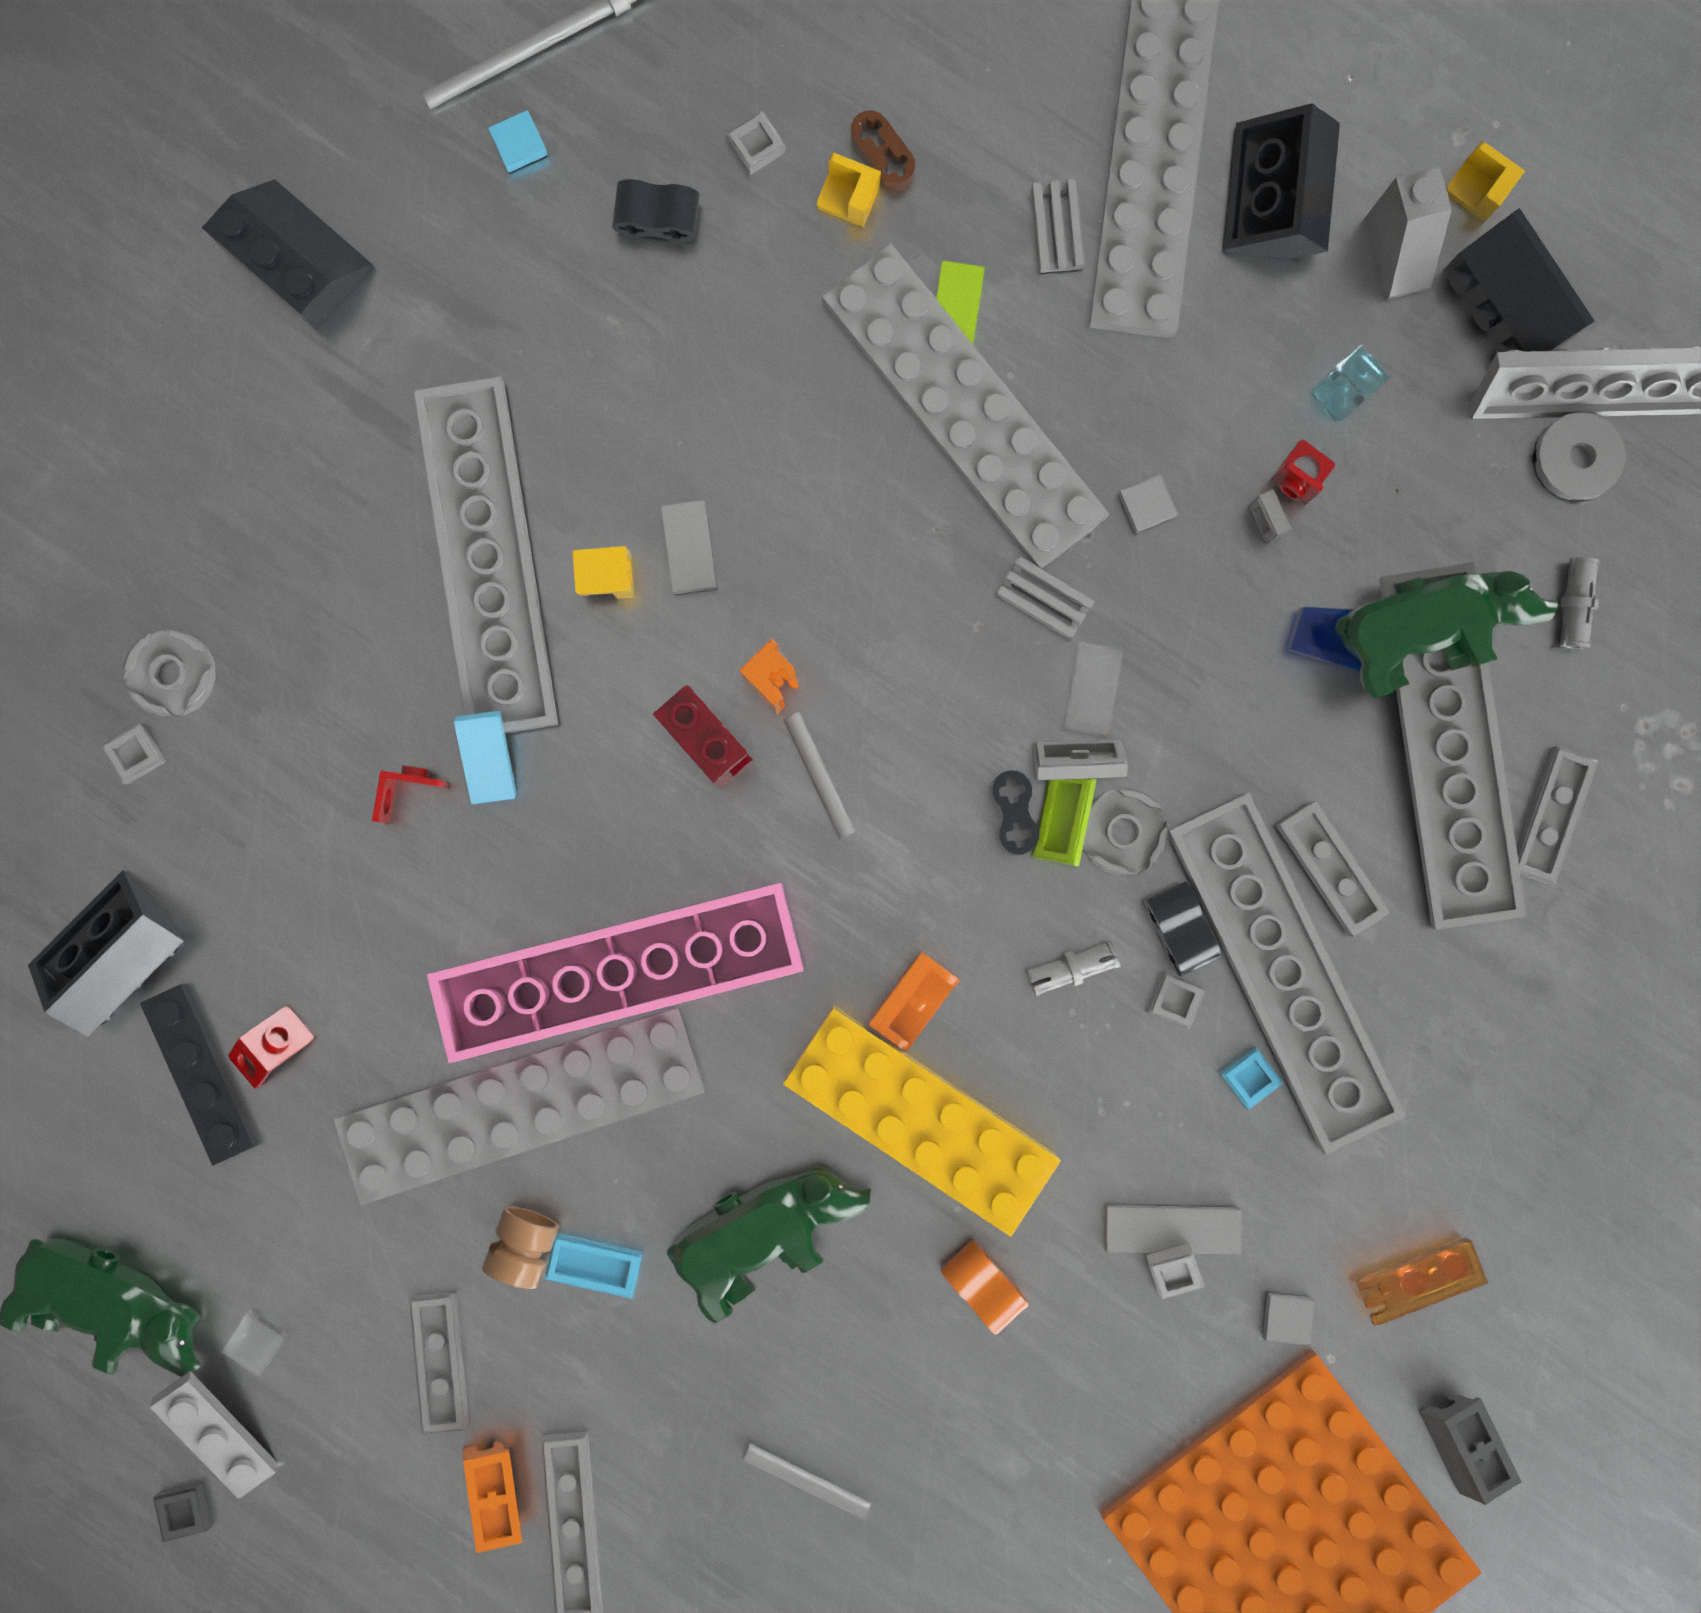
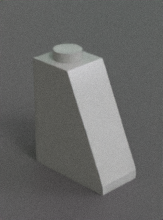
(1409, 231)

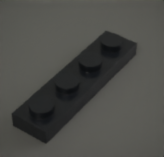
(199, 1073)

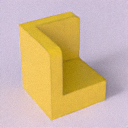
(1484, 181)
(849, 189)
(603, 571)

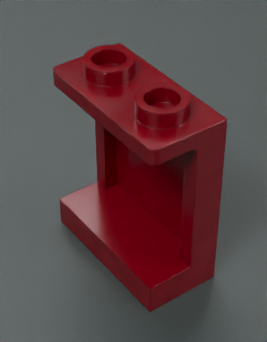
(703, 737)

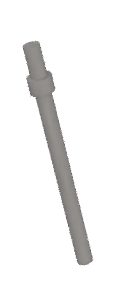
(524, 49)

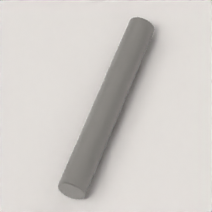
(819, 775)
(806, 1481)

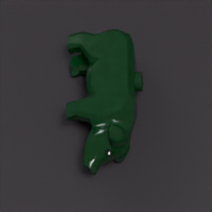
(1441, 615)
(755, 1230)
(100, 1298)

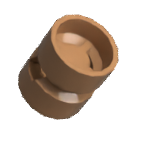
(522, 1241)

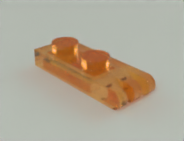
(1423, 1281)

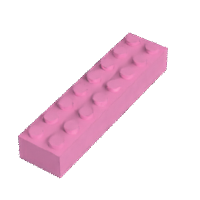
(615, 972)

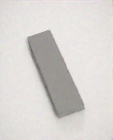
(572, 1523)

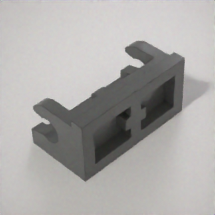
(1471, 1449)

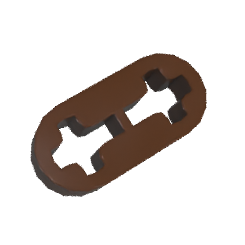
(890, 145)

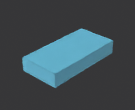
(485, 757)
(594, 1265)

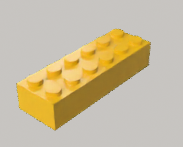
(922, 1121)

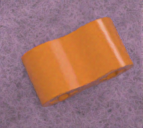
(984, 1287)

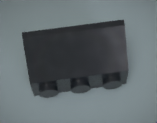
(1282, 184)
(288, 250)
(1518, 289)
(104, 955)

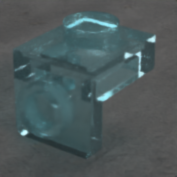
(1349, 384)

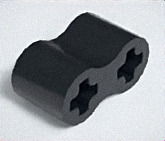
(655, 210)
(1014, 813)
(1182, 929)

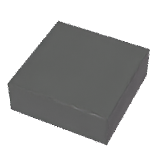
(182, 1511)

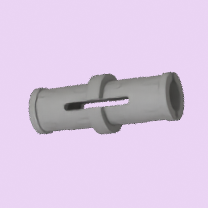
(1579, 603)
(1073, 968)

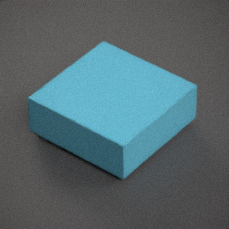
(518, 141)
(1251, 1077)

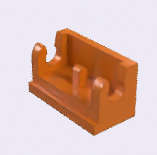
(768, 668)
(913, 1001)
(491, 1497)

